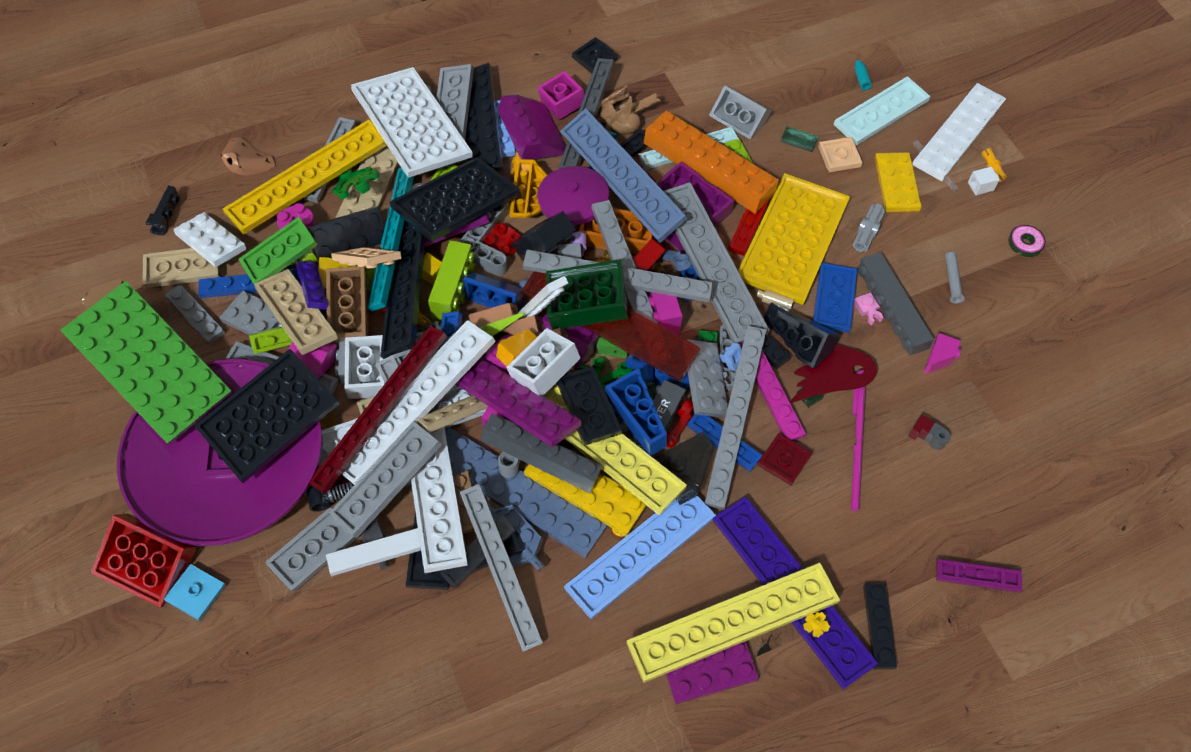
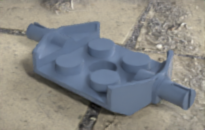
(528, 537)

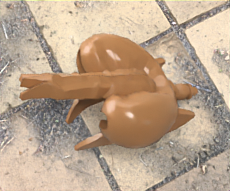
(620, 112)

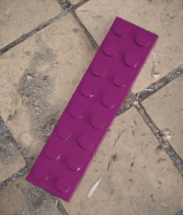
(518, 403)

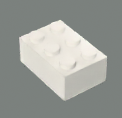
(543, 362)
(361, 373)

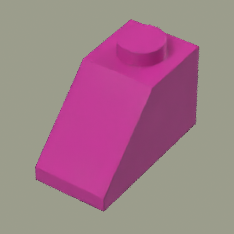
(943, 353)

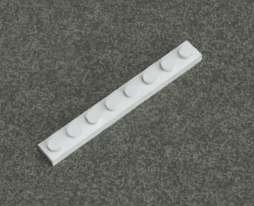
(544, 297)

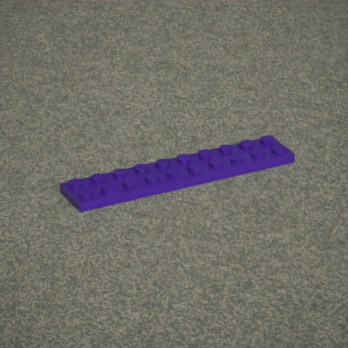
(769, 561)

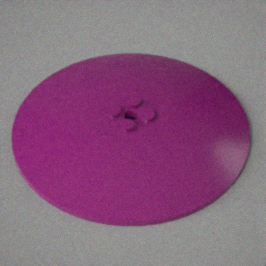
(193, 493)

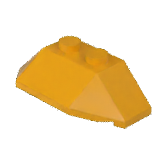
(527, 179)

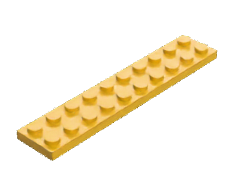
(304, 177)

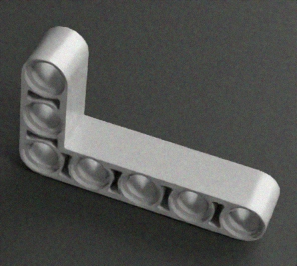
(493, 260)

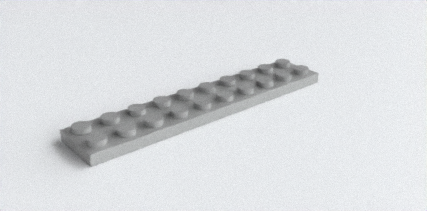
(715, 265)

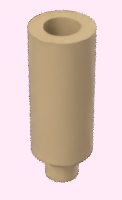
(770, 296)

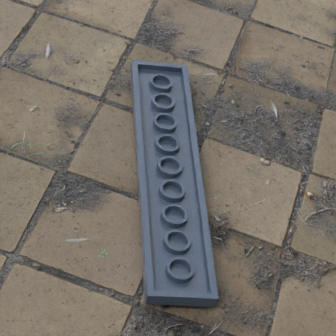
(624, 175)
(534, 502)

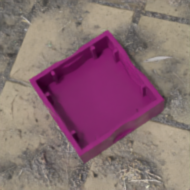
(714, 201)

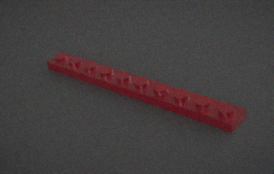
(377, 410)

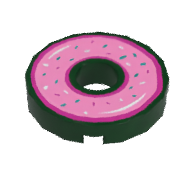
(1030, 233)

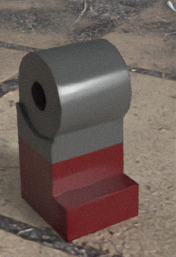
(930, 432)

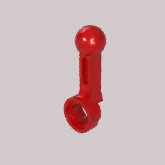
(683, 412)

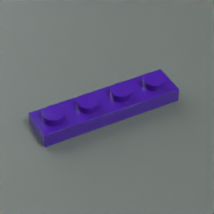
(311, 285)

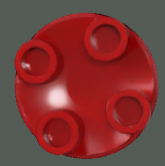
(501, 237)

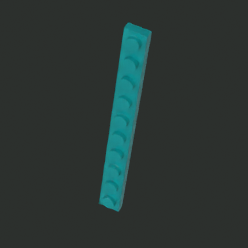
(390, 241)

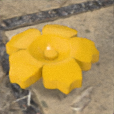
(816, 624)

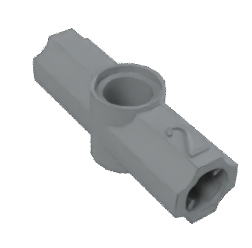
(869, 227)

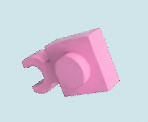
(868, 306)

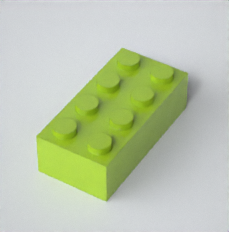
(449, 284)

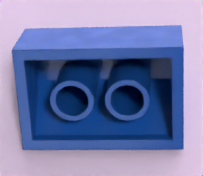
(491, 292)

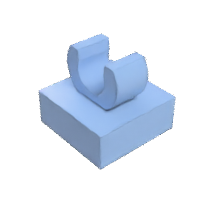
(731, 356)

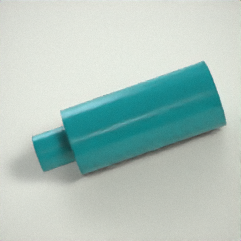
(862, 75)

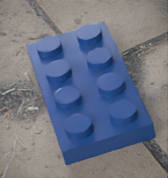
(835, 297)

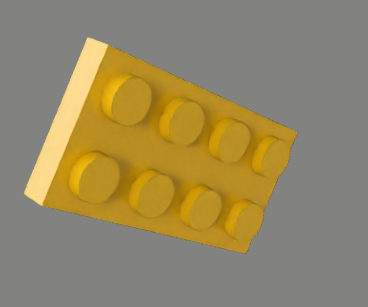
(897, 182)

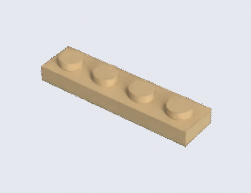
(451, 414)

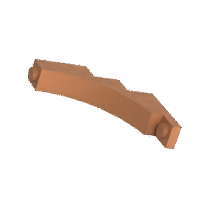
(533, 323)

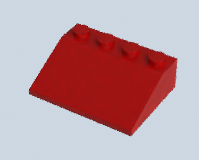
(141, 559)

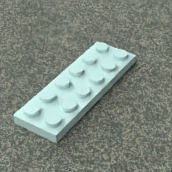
(881, 110)

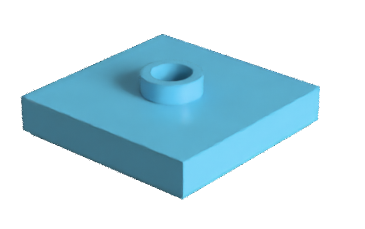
(195, 592)

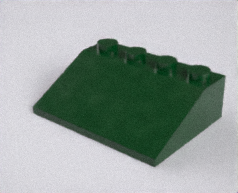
(591, 297)

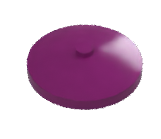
(572, 191)

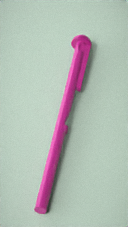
(858, 410)

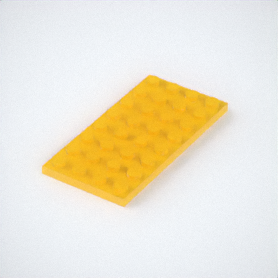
(793, 238)

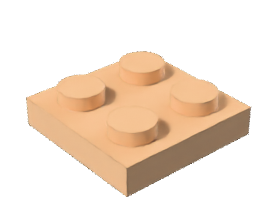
(840, 154)

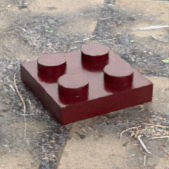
(784, 459)

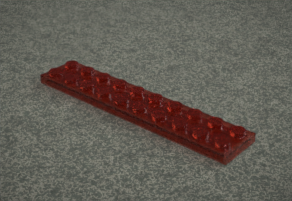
(637, 337)

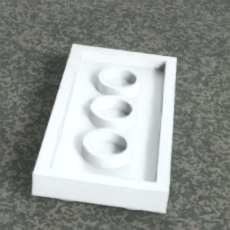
(209, 239)

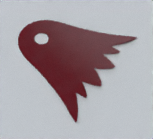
(835, 373)

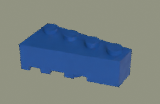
(637, 410)

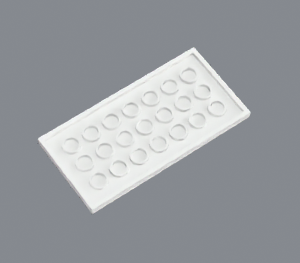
(411, 122)

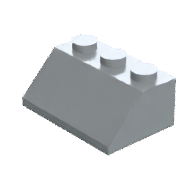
(740, 112)

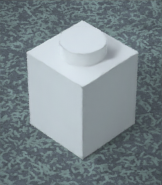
(983, 181)

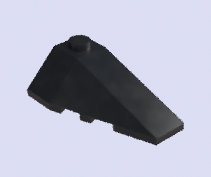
(805, 337)

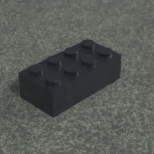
(545, 235)

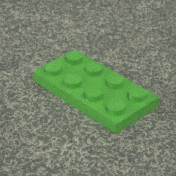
(278, 251)

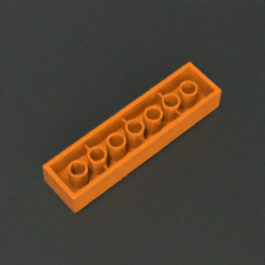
(711, 160)

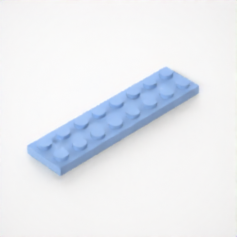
(637, 555)

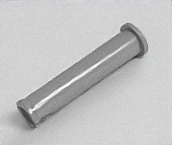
(954, 278)

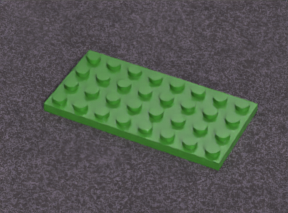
(146, 362)

